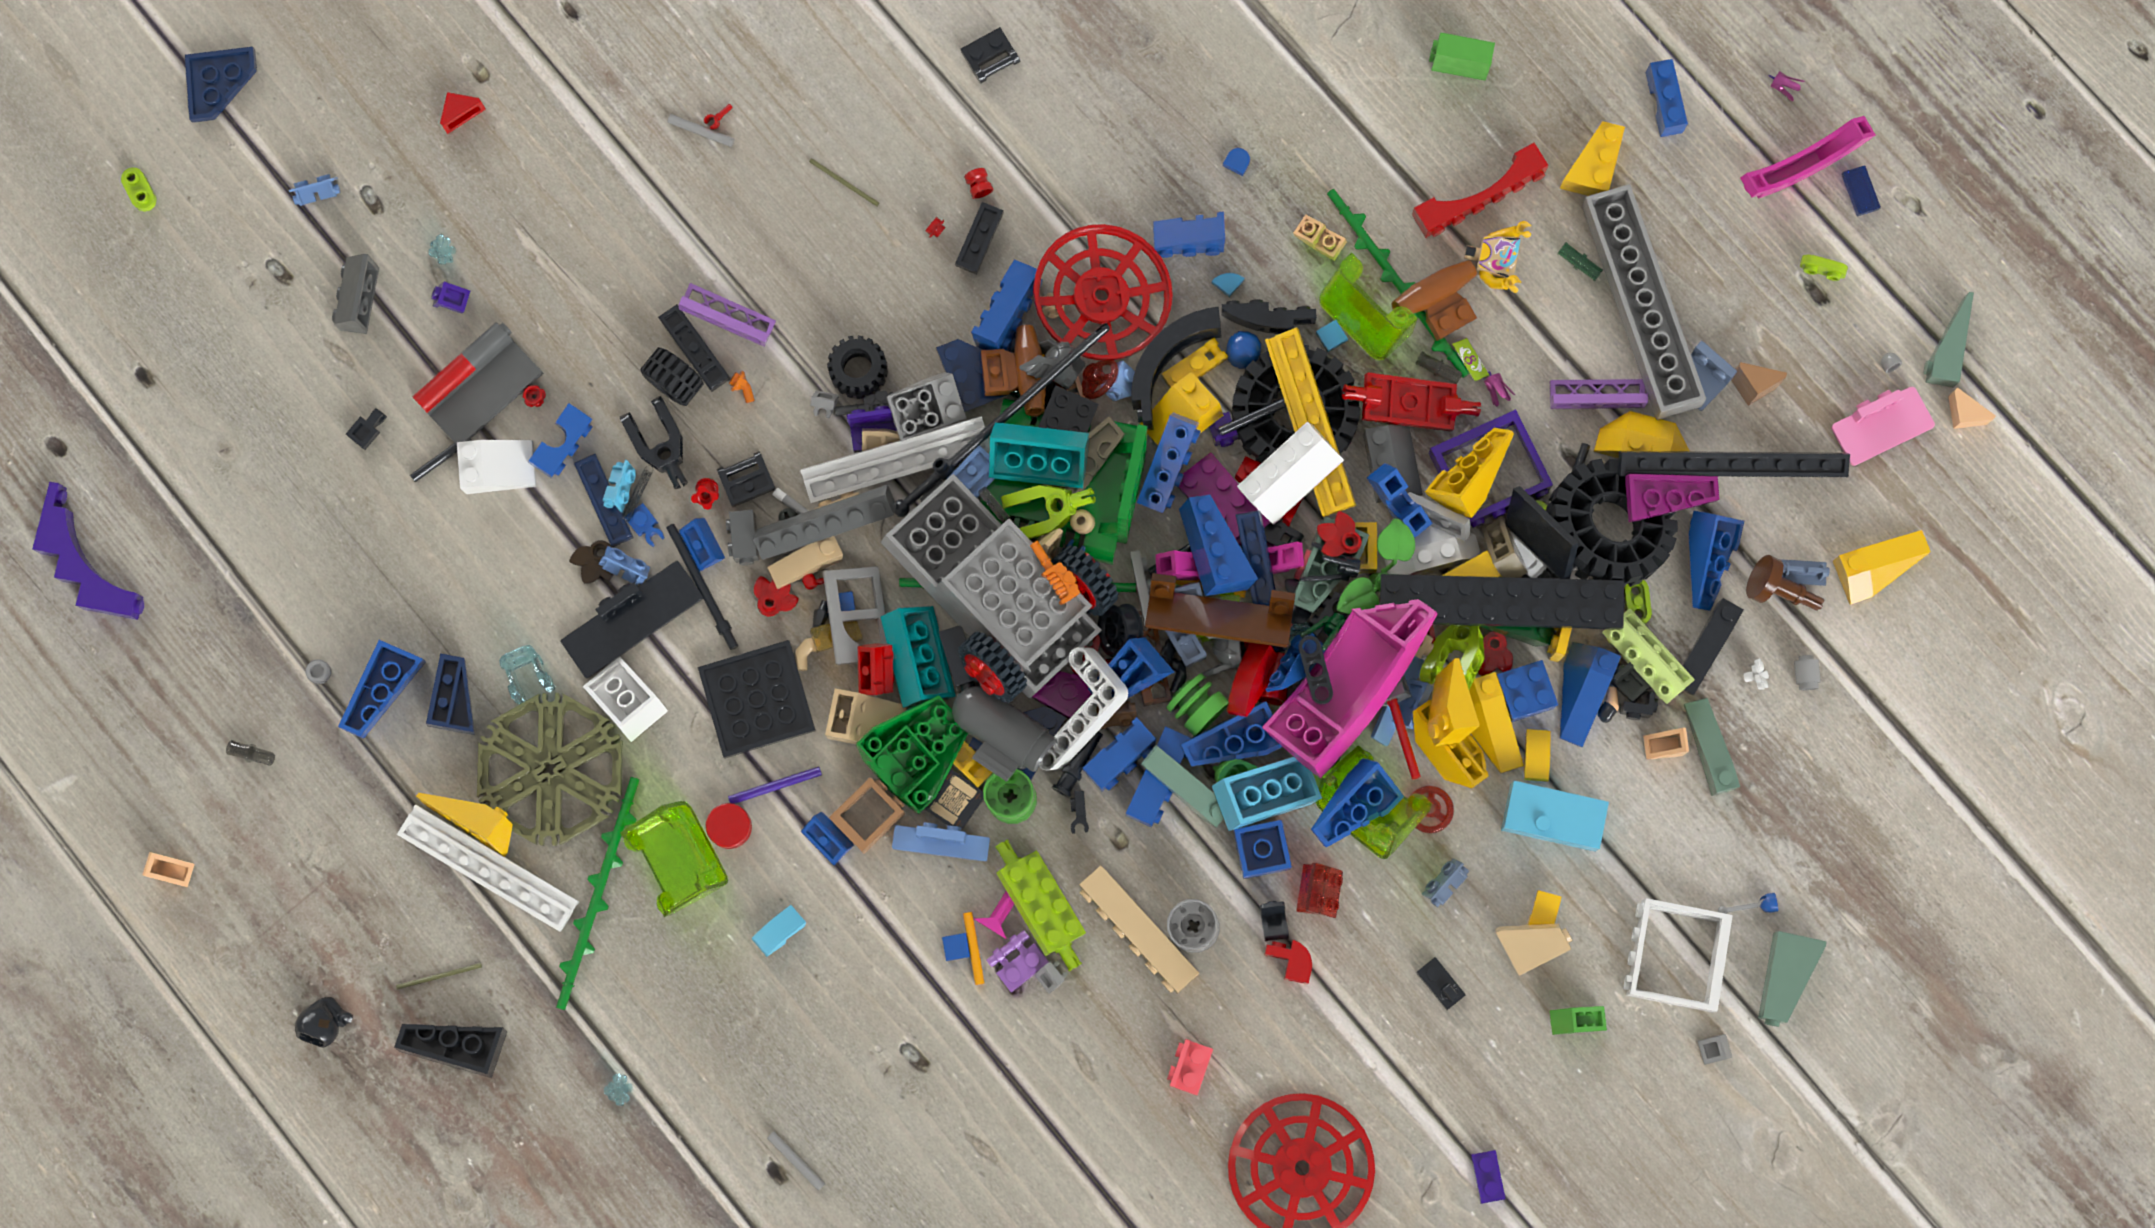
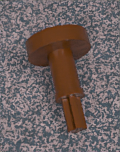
(1768, 580)

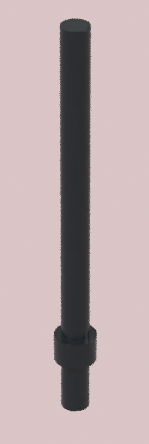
(723, 626)

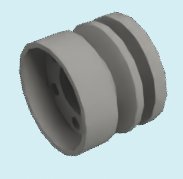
(1196, 911)

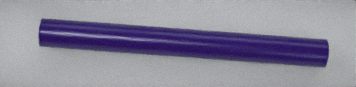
(775, 785)

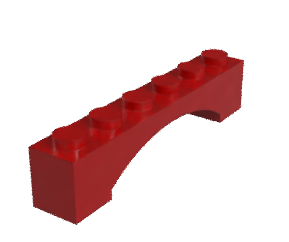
(1435, 215)

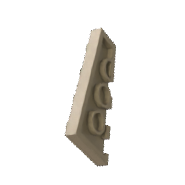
(1102, 443)

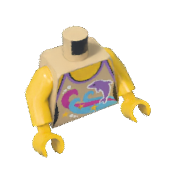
(1499, 256)

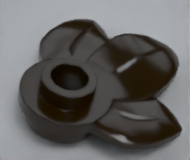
(589, 560)

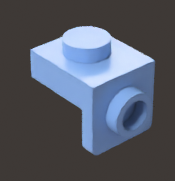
(1123, 382)

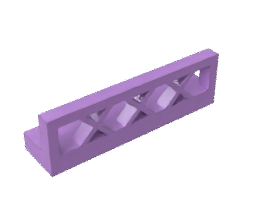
(723, 321)
(1598, 400)

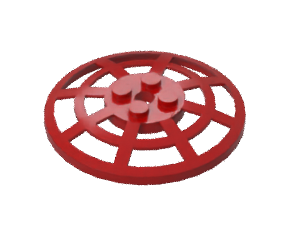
(1107, 280)
(1300, 1149)

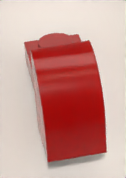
(1298, 960)

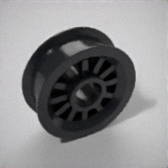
(1119, 626)

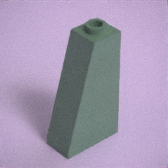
(1787, 974)

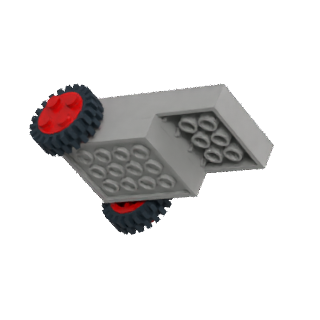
(996, 590)

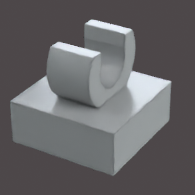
(824, 400)
(1050, 977)

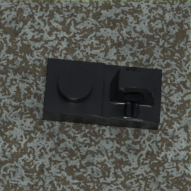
(1440, 983)

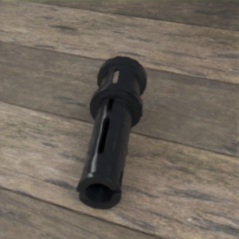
(1072, 773)

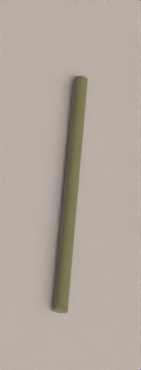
(844, 182)
(438, 976)

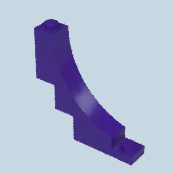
(58, 538)

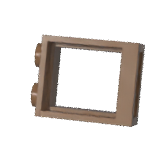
(894, 803)

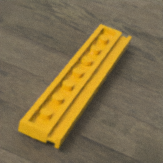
(1304, 406)

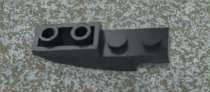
(1257, 316)

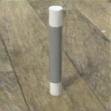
(789, 502)

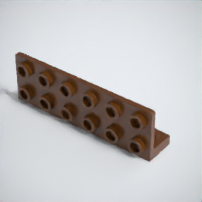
(1218, 616)

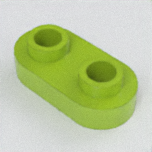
(138, 187)
(1818, 265)
(1639, 602)

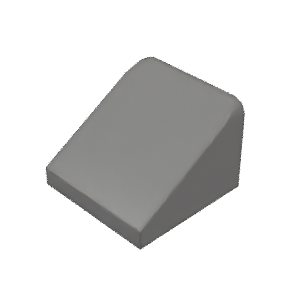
(1715, 1049)

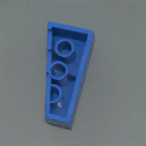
(1006, 308)

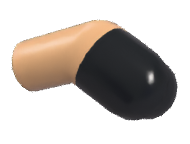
(1610, 706)

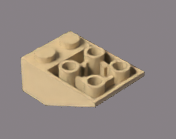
(856, 713)

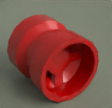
(978, 182)

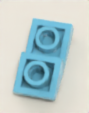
(778, 930)

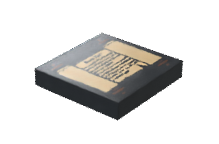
(956, 801)

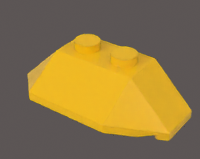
(1638, 433)
(1456, 762)

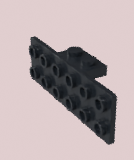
(631, 618)

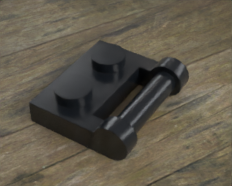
(987, 49)
(749, 485)

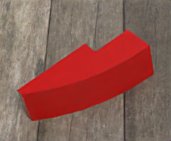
(1251, 679)

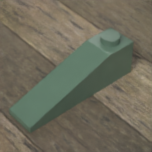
(1947, 359)
(1711, 748)
(1184, 785)

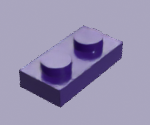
(1488, 1176)

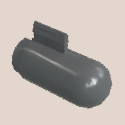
(1007, 734)

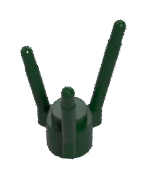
(1332, 627)

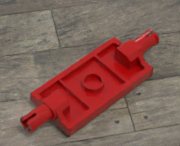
(1410, 402)

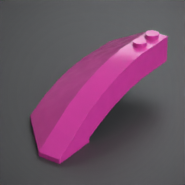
(1363, 671)

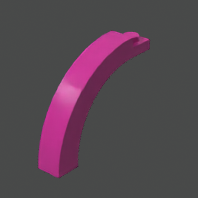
(1810, 160)
(1183, 565)

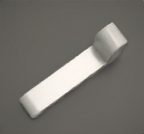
(1087, 712)

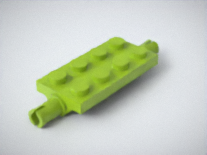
(1040, 903)

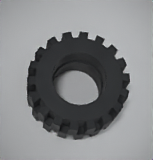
(852, 349)
(672, 376)

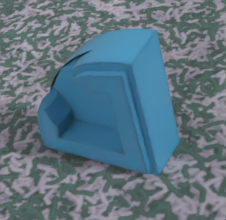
(1228, 283)

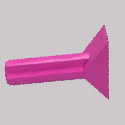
(998, 915)

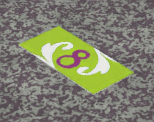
(1470, 359)

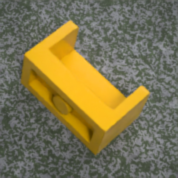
(1369, 555)

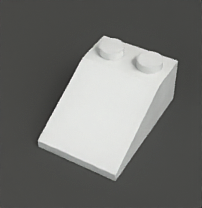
(495, 465)
(625, 698)

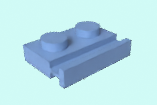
(975, 471)

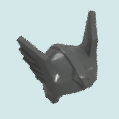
(1054, 353)
(1228, 653)

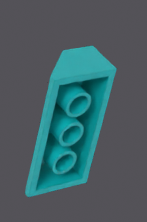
(1038, 455)
(918, 655)

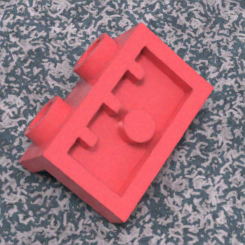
(1190, 1066)

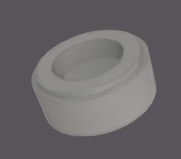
(318, 671)

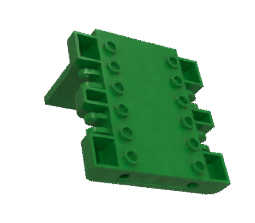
(1113, 486)

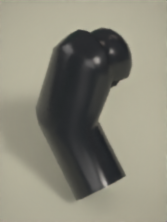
(1180, 676)

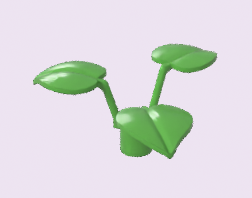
(1393, 543)

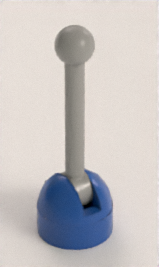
(1767, 903)

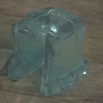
(517, 659)

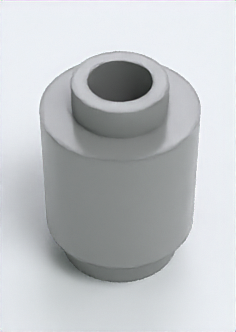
(1807, 672)

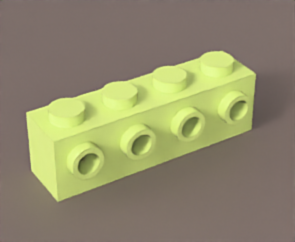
(1649, 657)

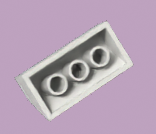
(1290, 472)

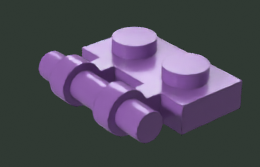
(1020, 968)

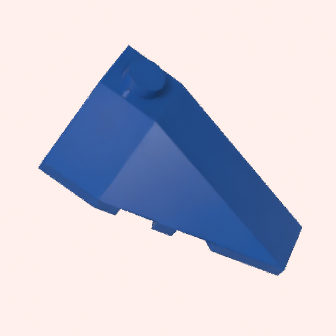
(1710, 547)
(1585, 683)
(1233, 739)
(1357, 801)

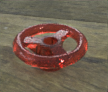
(1094, 376)
(1445, 819)

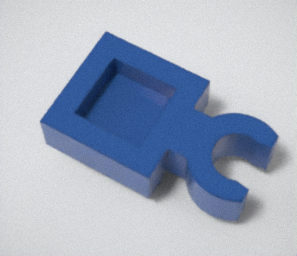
(643, 522)

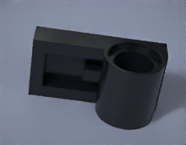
(1328, 603)

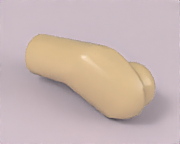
(802, 652)

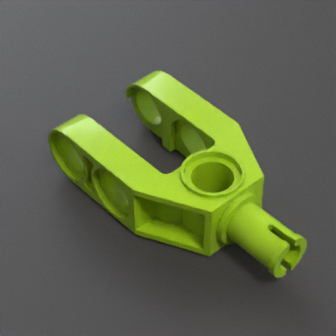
(1051, 494)
(1456, 637)

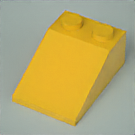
(1187, 399)
(1451, 709)

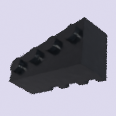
(464, 1048)

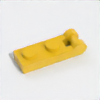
(1196, 363)

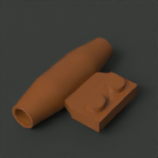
(1439, 297)
(1002, 369)

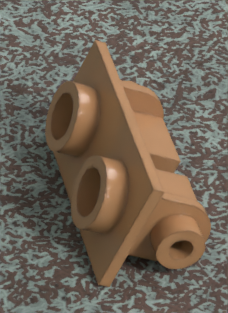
(1122, 717)

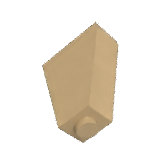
(1533, 944)

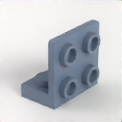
(1712, 371)

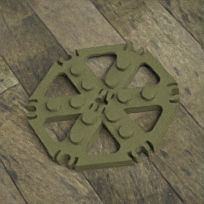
(549, 747)

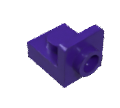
(450, 297)
(1226, 440)

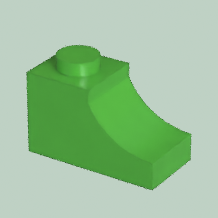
(1578, 1020)

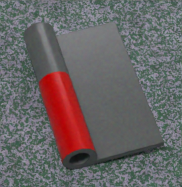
(478, 384)

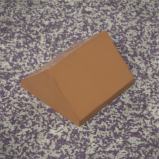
(1756, 381)

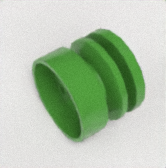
(1197, 704)
(997, 790)

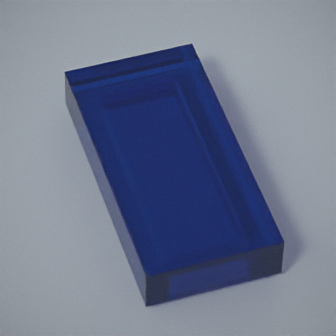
(1861, 190)

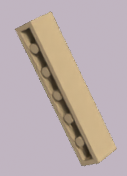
(1138, 928)

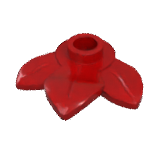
(1336, 533)
(767, 592)
(1495, 657)

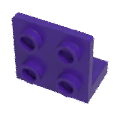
(859, 419)

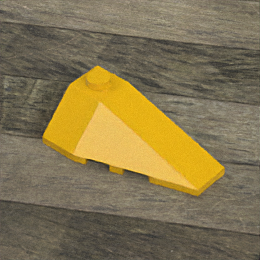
(1469, 481)
(1875, 566)
(1495, 728)
(475, 818)

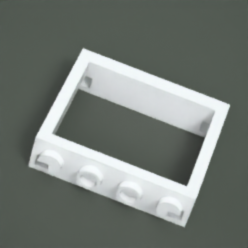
(1717, 960)

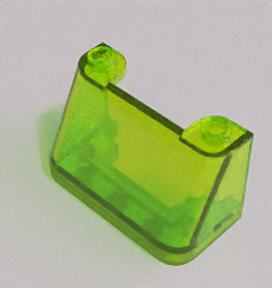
(1361, 316)
(1385, 832)
(677, 855)

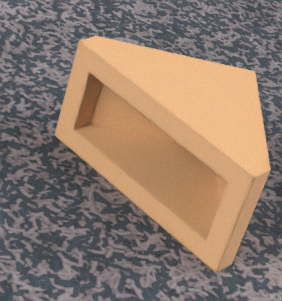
(1967, 411)
(1666, 744)
(168, 869)

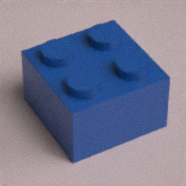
(1527, 691)
(1262, 849)

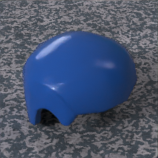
(1243, 349)

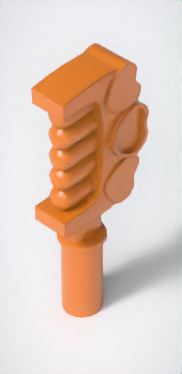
(1059, 577)

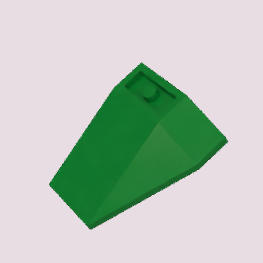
(914, 751)

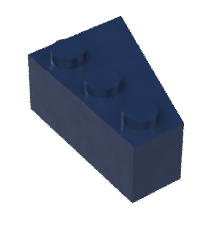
(450, 698)

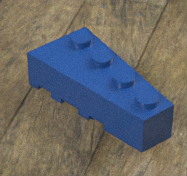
(1214, 548)
(380, 685)

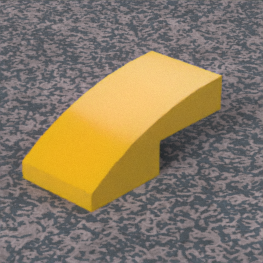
(1537, 755)
(969, 767)
(1544, 908)

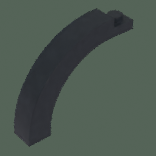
(1169, 342)

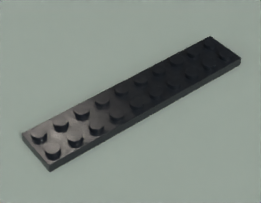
(1511, 600)

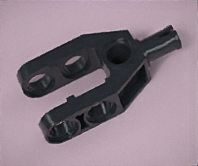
(652, 456)

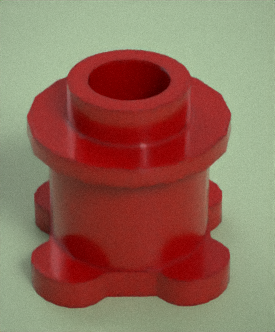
(705, 493)

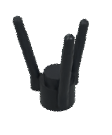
(1346, 565)

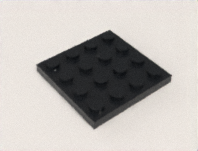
(756, 699)

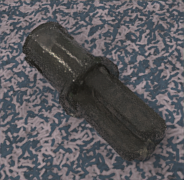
(1439, 368)
(250, 753)

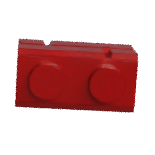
(875, 669)

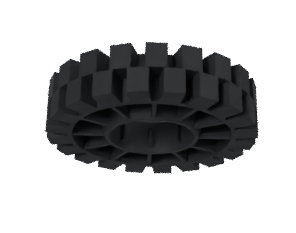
(1261, 385)
(1597, 555)

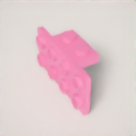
(1882, 424)

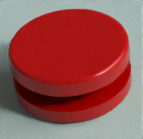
(728, 826)

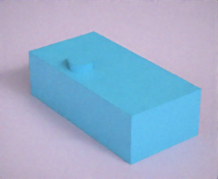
(1265, 792)
(1555, 816)

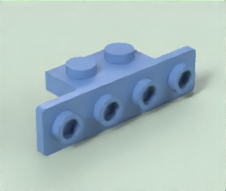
(1420, 693)
(942, 842)

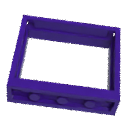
(1512, 418)

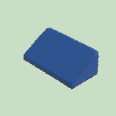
(701, 543)
(827, 837)

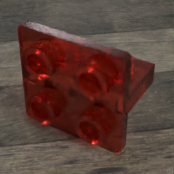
(1319, 890)

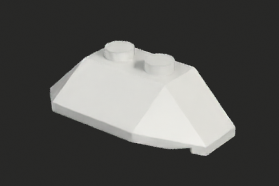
(1435, 552)

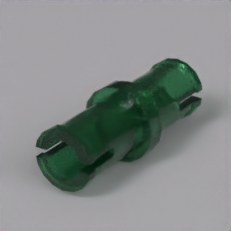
(1580, 261)

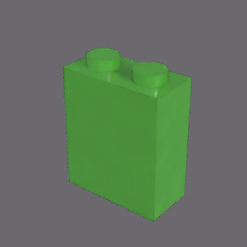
(1461, 56)

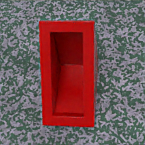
(459, 110)

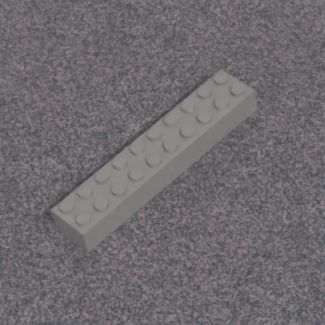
(1643, 302)

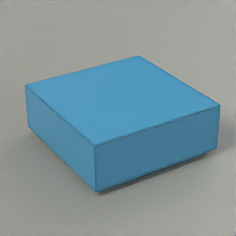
(1331, 336)

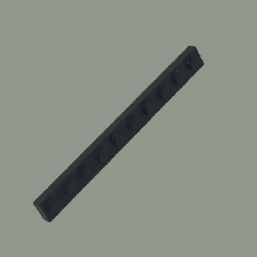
(1734, 463)

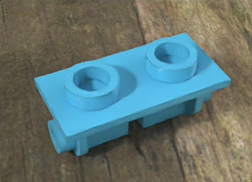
(623, 476)

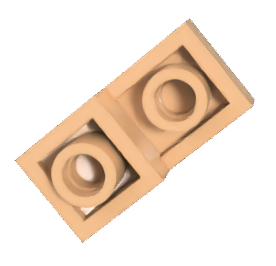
(1319, 237)

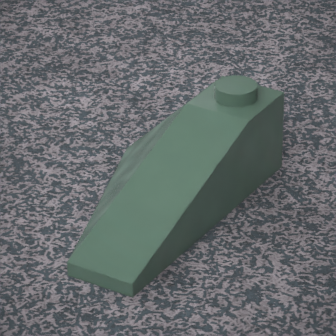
(1312, 593)

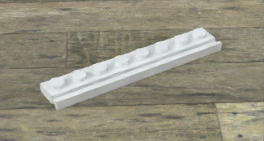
(889, 460)
(488, 868)

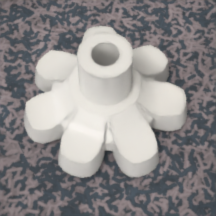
(1757, 675)

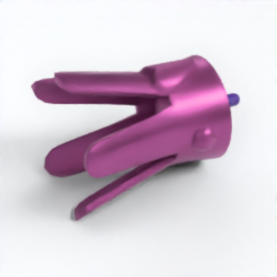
(1782, 79)
(1495, 382)

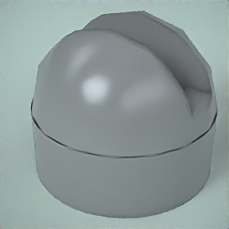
(1890, 362)

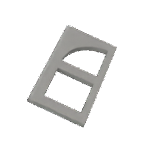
(844, 647)

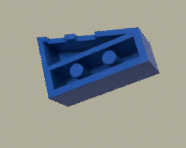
(1189, 236)
(1138, 666)
(1120, 756)

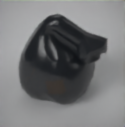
(321, 1022)

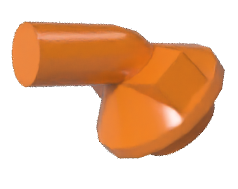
(739, 382)

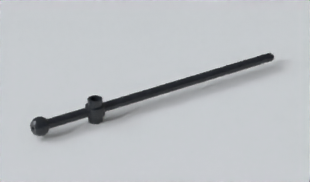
(944, 467)

